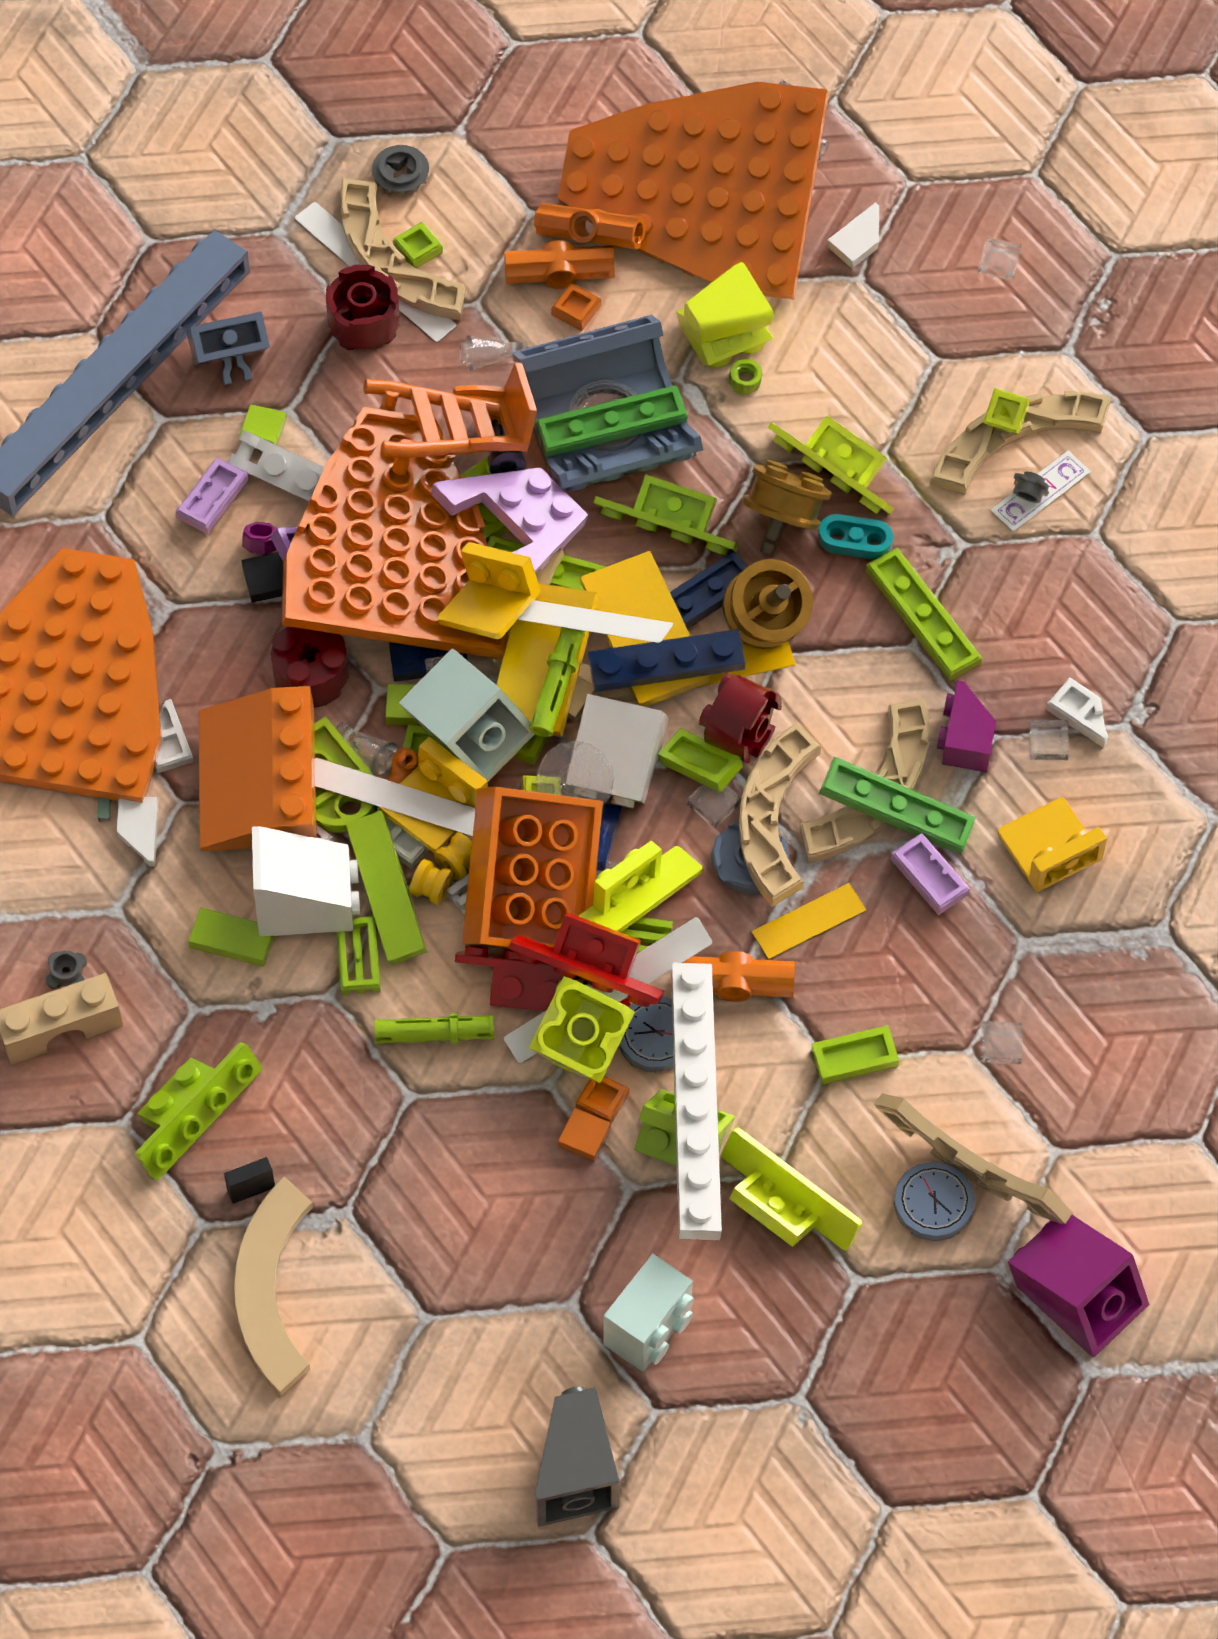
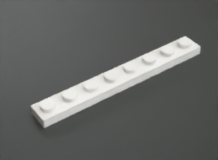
(695, 1102)

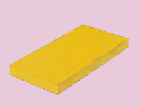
(639, 590)
(528, 650)

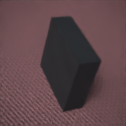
(264, 576)
(249, 1180)

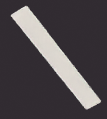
(332, 235)
(596, 621)
(394, 796)
(647, 967)

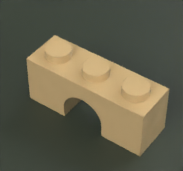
(80, 1006)

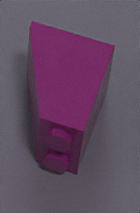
(1080, 1282)

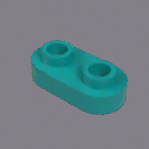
(856, 535)

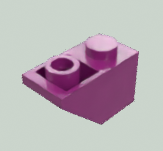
(970, 731)

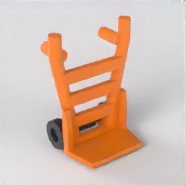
(500, 415)

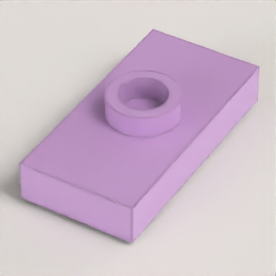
(212, 495)
(930, 874)

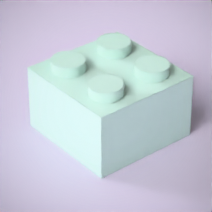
(649, 1313)

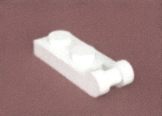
(277, 466)

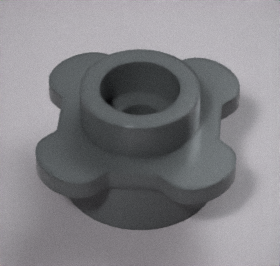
(1030, 487)
(61, 960)

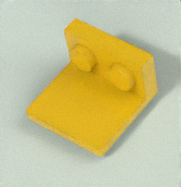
(496, 594)
(442, 776)
(1052, 844)

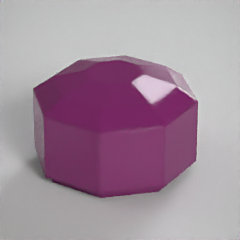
(257, 538)

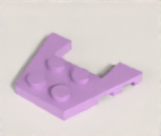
(525, 503)

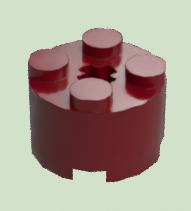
(362, 308)
(310, 660)
(740, 717)

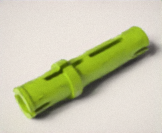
(561, 665)
(441, 1029)

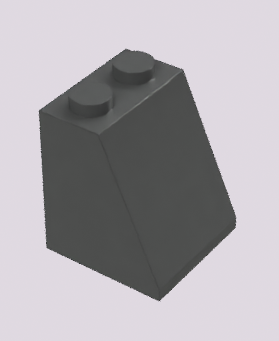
(577, 1461)

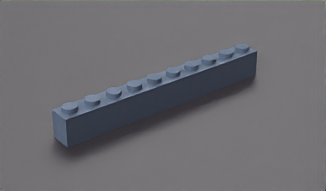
(118, 367)

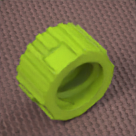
(747, 366)

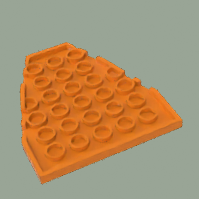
(710, 175)
(379, 549)
(79, 680)

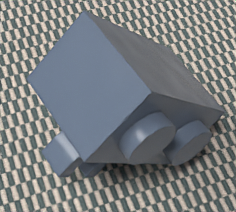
(228, 339)

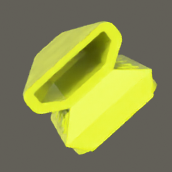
(727, 318)
(581, 1030)

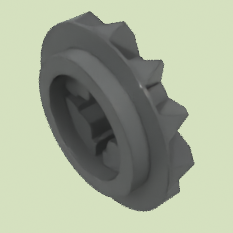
(394, 159)

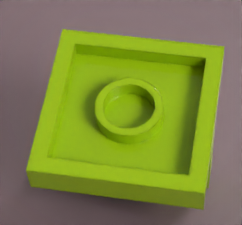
(658, 1129)

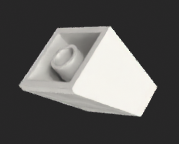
(630, 741)
(302, 884)

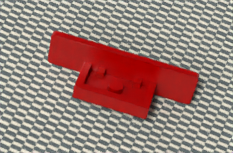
(593, 954)
(513, 980)

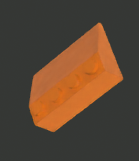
(257, 767)
(529, 865)

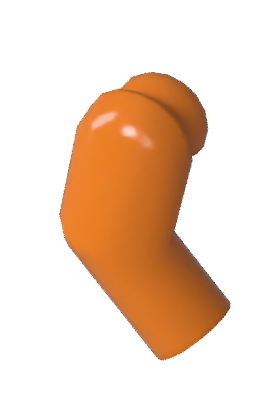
(403, 763)

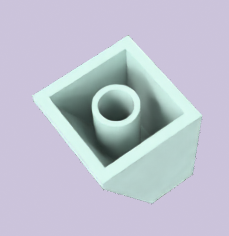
(468, 715)

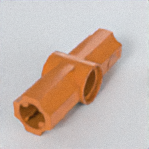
(607, 227)
(559, 264)
(740, 976)

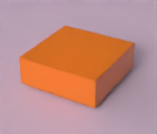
(576, 306)
(602, 1098)
(584, 1134)

